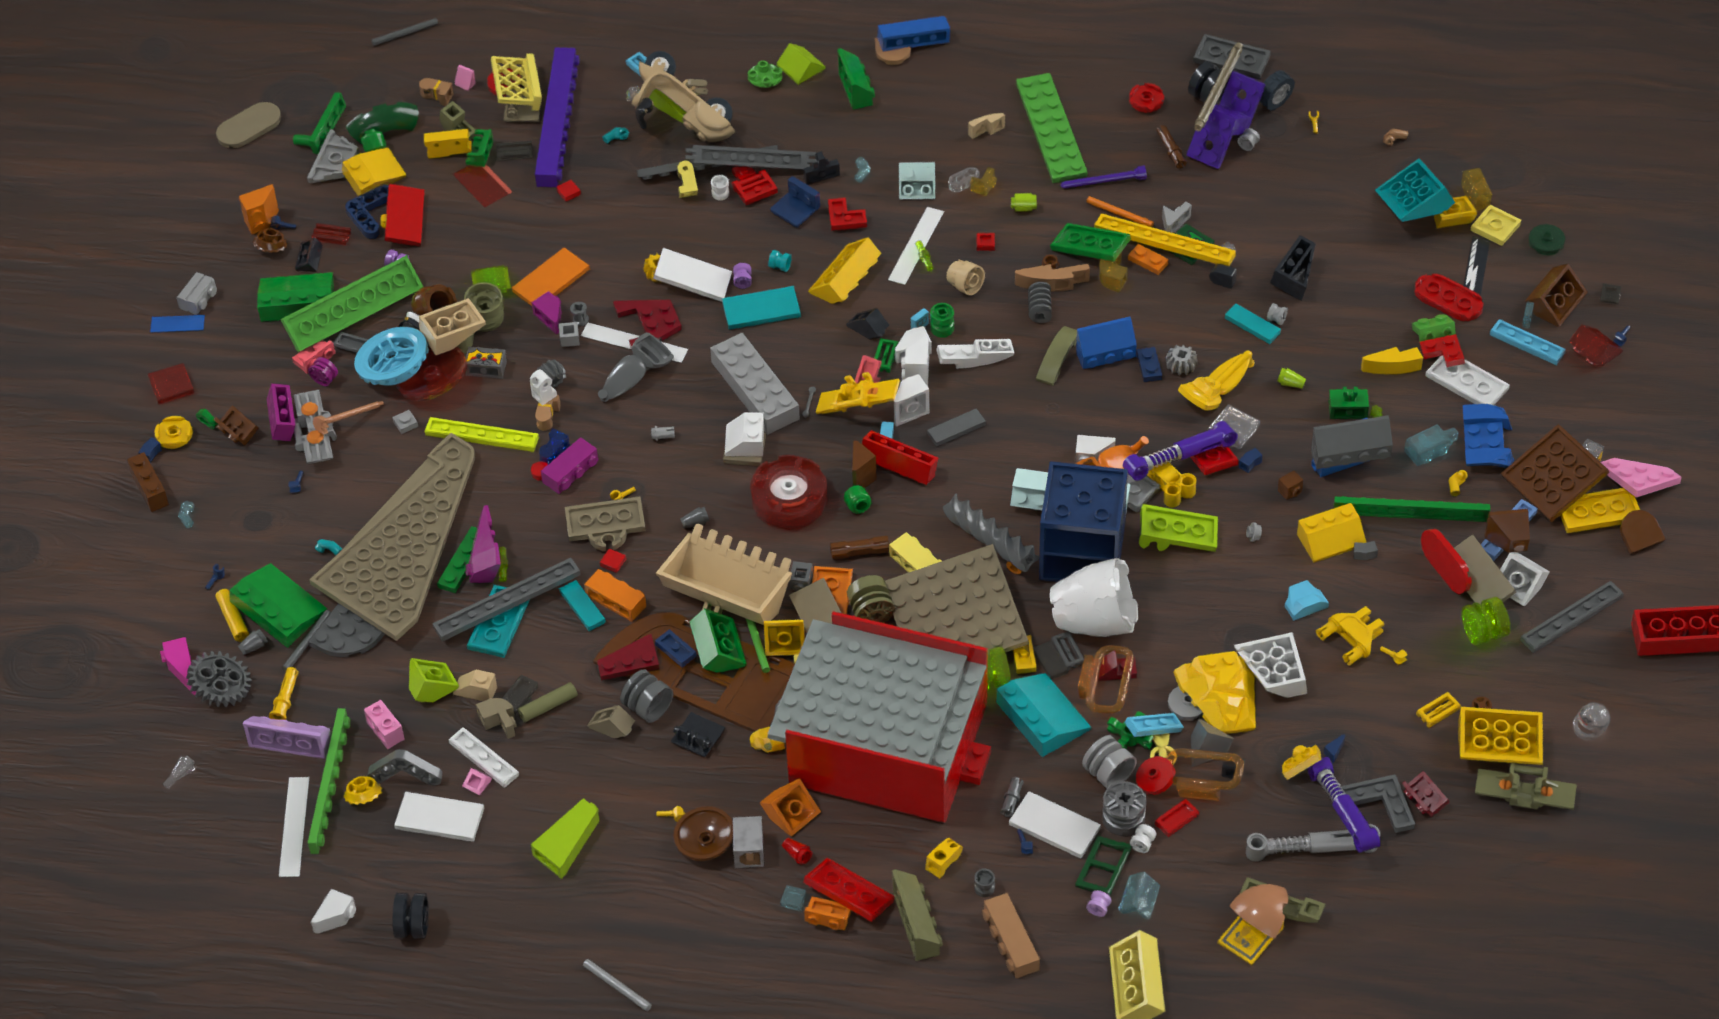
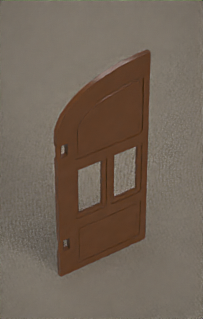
(748, 696)

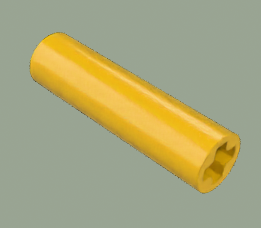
(232, 615)

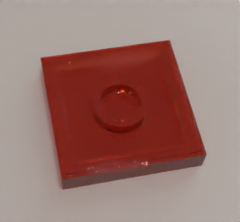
(170, 383)

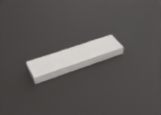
(483, 757)

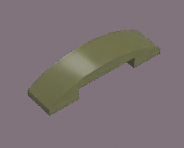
(1056, 355)
(1296, 909)

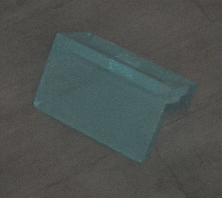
(1139, 895)

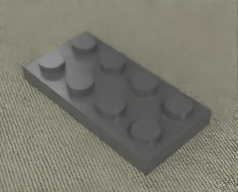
(1217, 50)

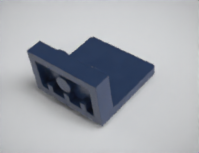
(798, 203)

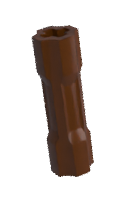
(859, 547)

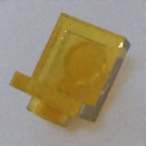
(983, 185)

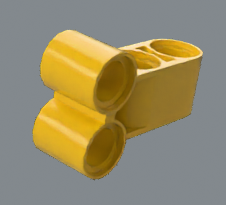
(1173, 483)

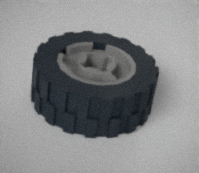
(1277, 90)

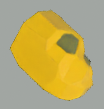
(760, 741)

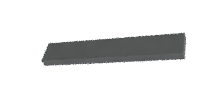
(1571, 617)

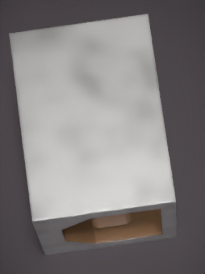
(748, 842)

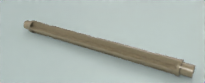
(1218, 86)

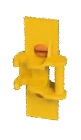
(857, 394)

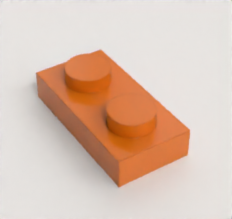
(1148, 259)

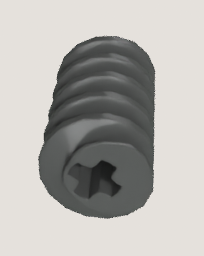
(1040, 302)

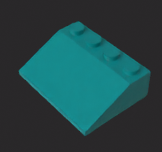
(1415, 193)
(1041, 712)

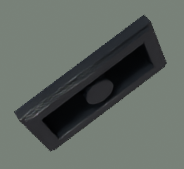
(309, 255)

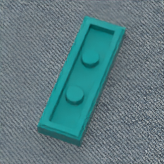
(1253, 323)
(582, 605)

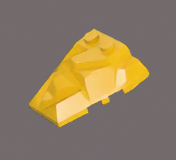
(1221, 689)

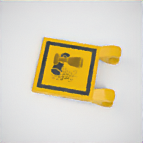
(1245, 940)

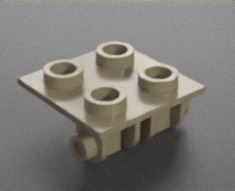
(517, 112)

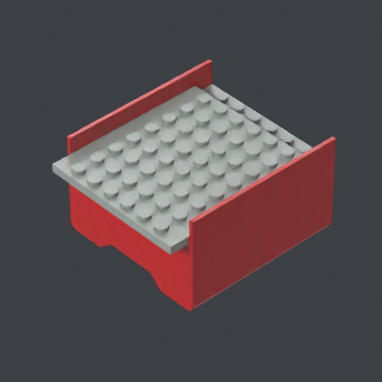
(884, 715)

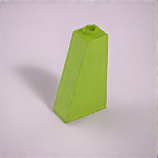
(565, 839)

